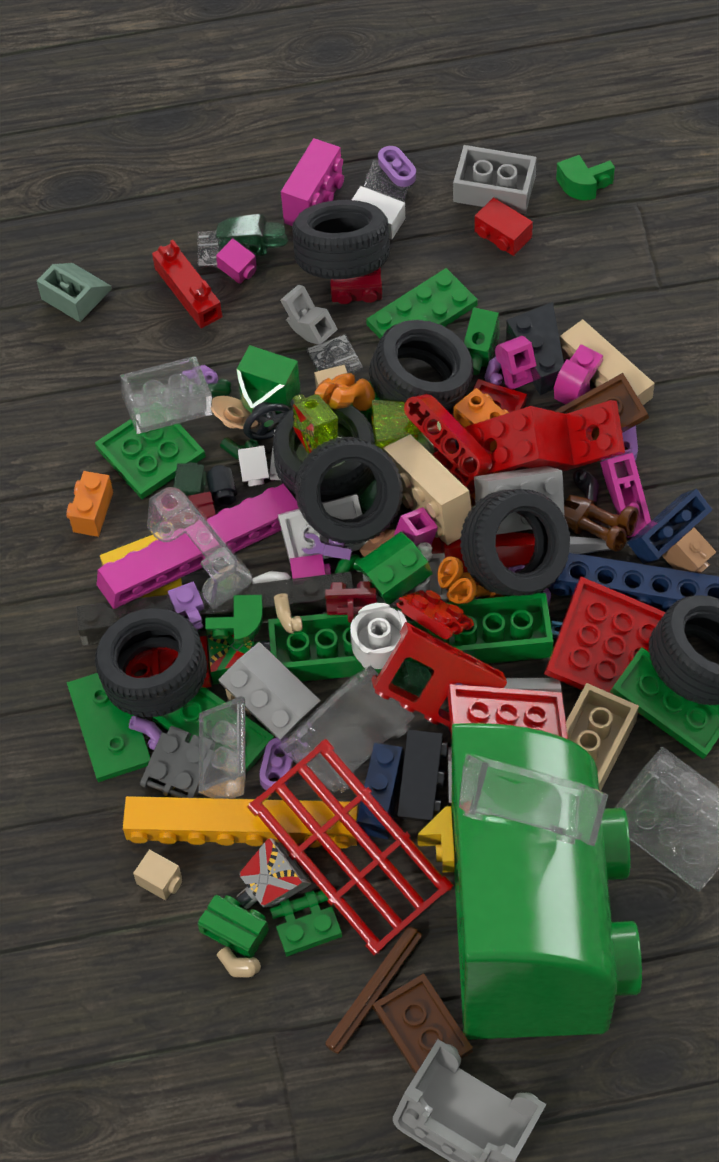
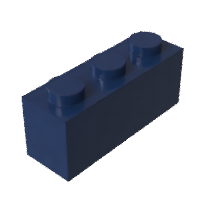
(669, 526)
(384, 781)

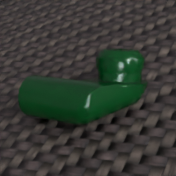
(222, 388)
(232, 448)

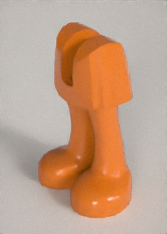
(343, 391)
(461, 585)

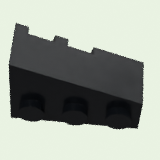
(541, 330)
(422, 776)

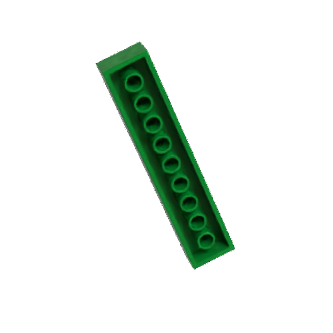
(502, 632)

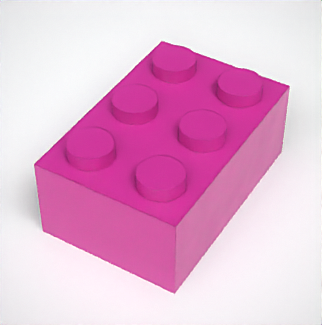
(312, 180)

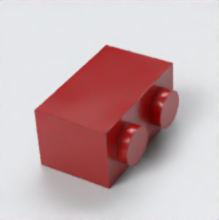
(503, 226)

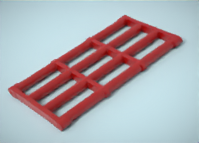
(379, 858)

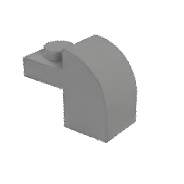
(305, 319)

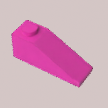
(625, 487)

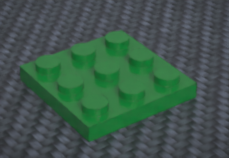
(149, 457)

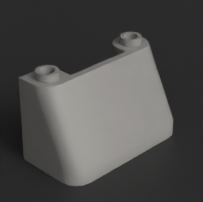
(462, 1114)

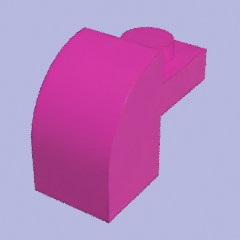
(516, 360)
(576, 374)

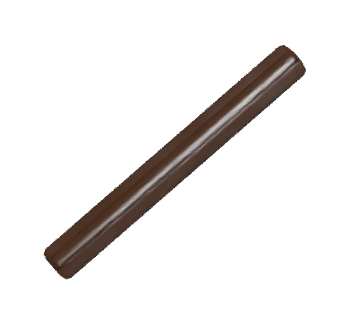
(373, 990)

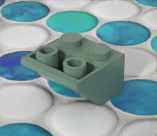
(72, 289)

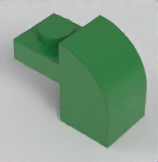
(582, 182)
(243, 625)

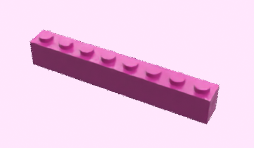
(168, 561)

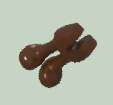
(580, 511)

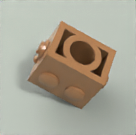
(690, 553)

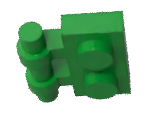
(308, 930)

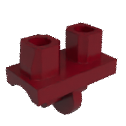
(349, 601)

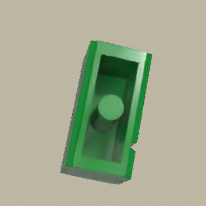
(233, 926)

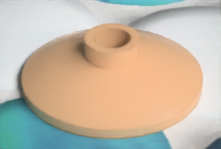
(231, 412)

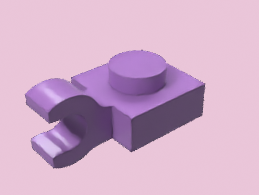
(330, 549)
(187, 603)

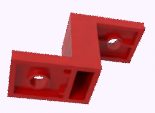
(550, 438)

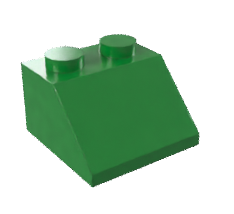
(395, 568)

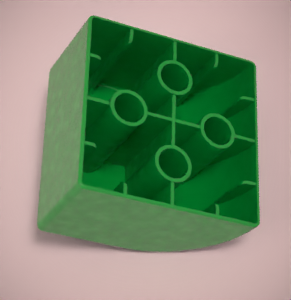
(535, 908)

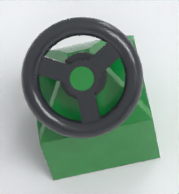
(266, 389)

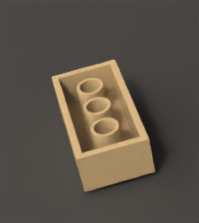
(430, 486)
(601, 727)

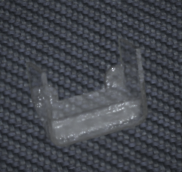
(539, 800)

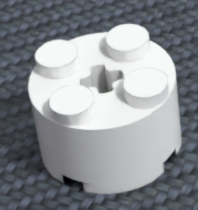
(376, 634)

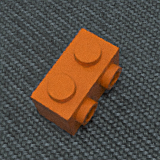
(477, 408)
(90, 503)

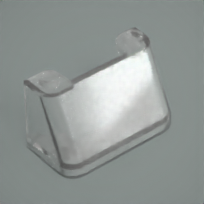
(352, 723)

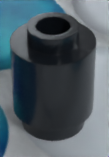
(221, 485)

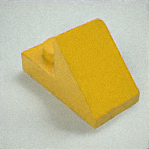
(440, 834)

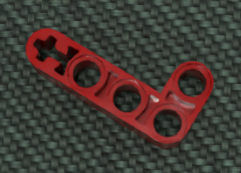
(424, 413)

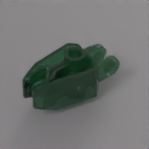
(252, 233)

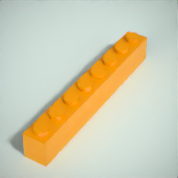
(222, 821)

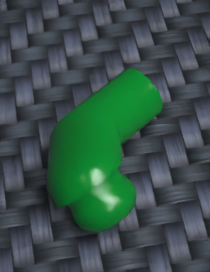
(348, 565)

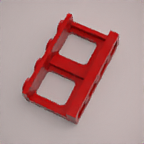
(449, 667)

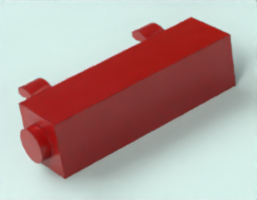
(187, 284)

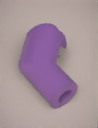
(492, 372)
(148, 728)

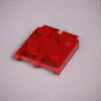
(434, 613)

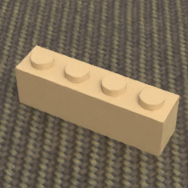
(613, 361)

